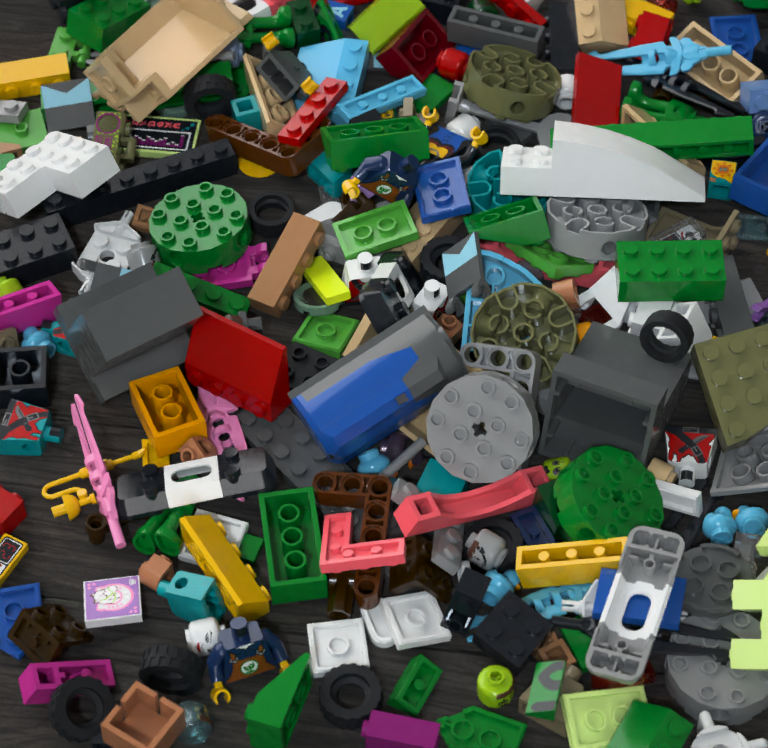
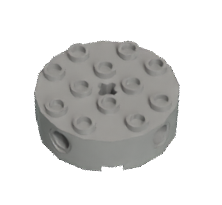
(593, 225)
(509, 426)
(703, 685)

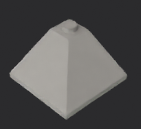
(743, 469)

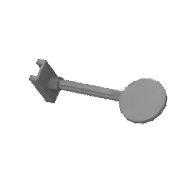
(458, 104)

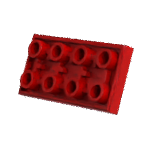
(596, 91)

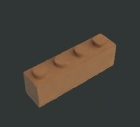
(286, 265)

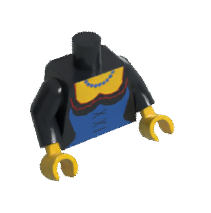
(447, 144)

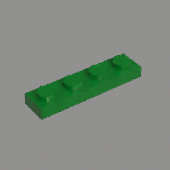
(210, 295)

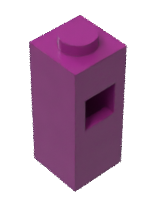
(399, 731)

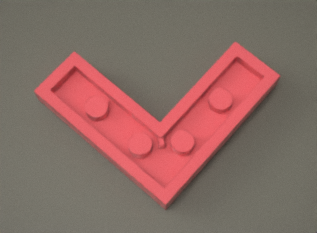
(341, 555)

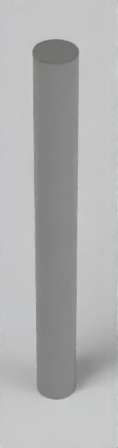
(399, 462)

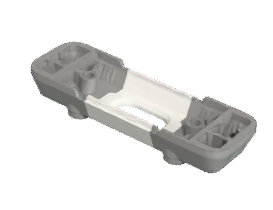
(646, 569)

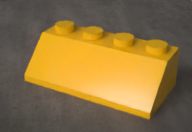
(222, 561)

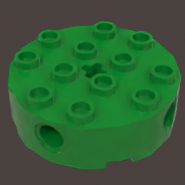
(200, 227)
(606, 495)

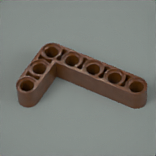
(265, 148)
(371, 528)

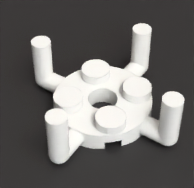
(720, 737)

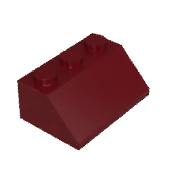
(415, 48)

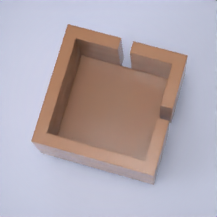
(142, 723)

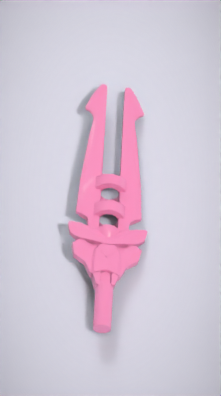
(215, 409)
(98, 473)

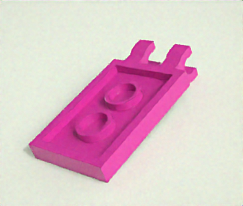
(241, 272)

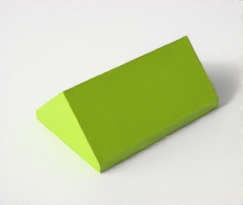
(384, 21)

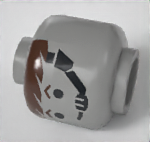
(141, 254)
(486, 549)

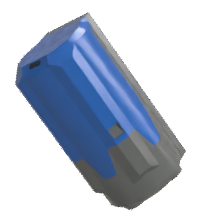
(377, 386)

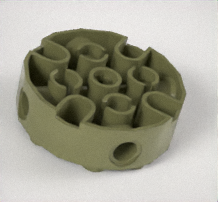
(511, 83)
(527, 311)

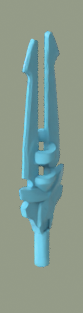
(678, 57)
(542, 604)

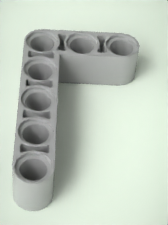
(512, 364)

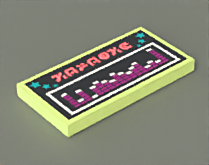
(164, 135)

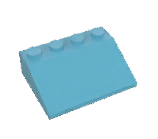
(337, 59)

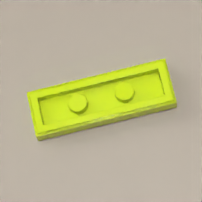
(326, 282)

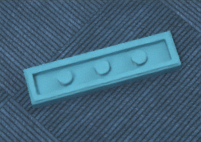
(382, 99)

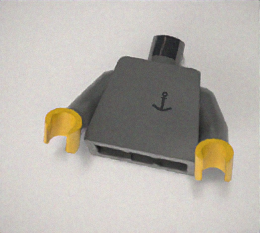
(285, 71)

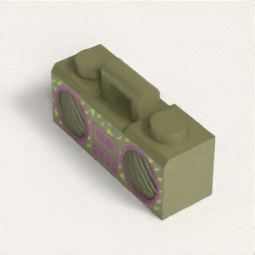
(115, 132)

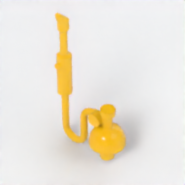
(71, 504)

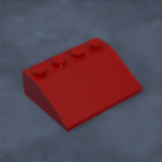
(238, 365)

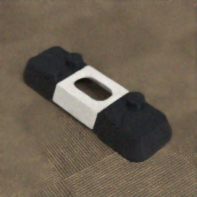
(380, 294)
(232, 475)

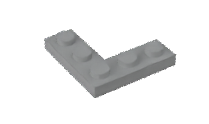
(446, 541)

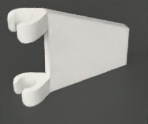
(606, 294)

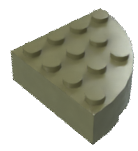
(735, 384)

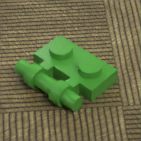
(67, 44)

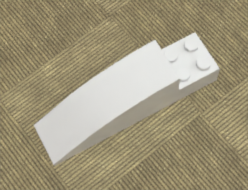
(597, 165)

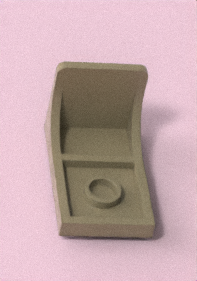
(726, 233)

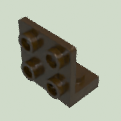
(420, 571)
(46, 631)

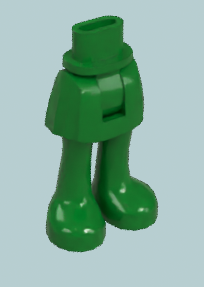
(280, 20)
(663, 110)
(164, 537)

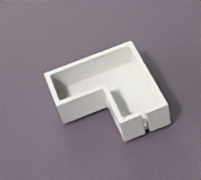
(53, 165)

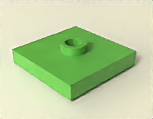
(27, 133)
(327, 333)

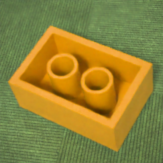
(167, 410)

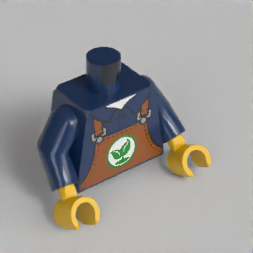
(386, 176)
(243, 653)

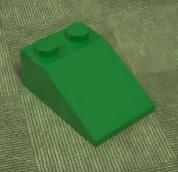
(513, 223)
(279, 706)

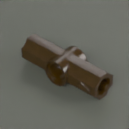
(341, 594)

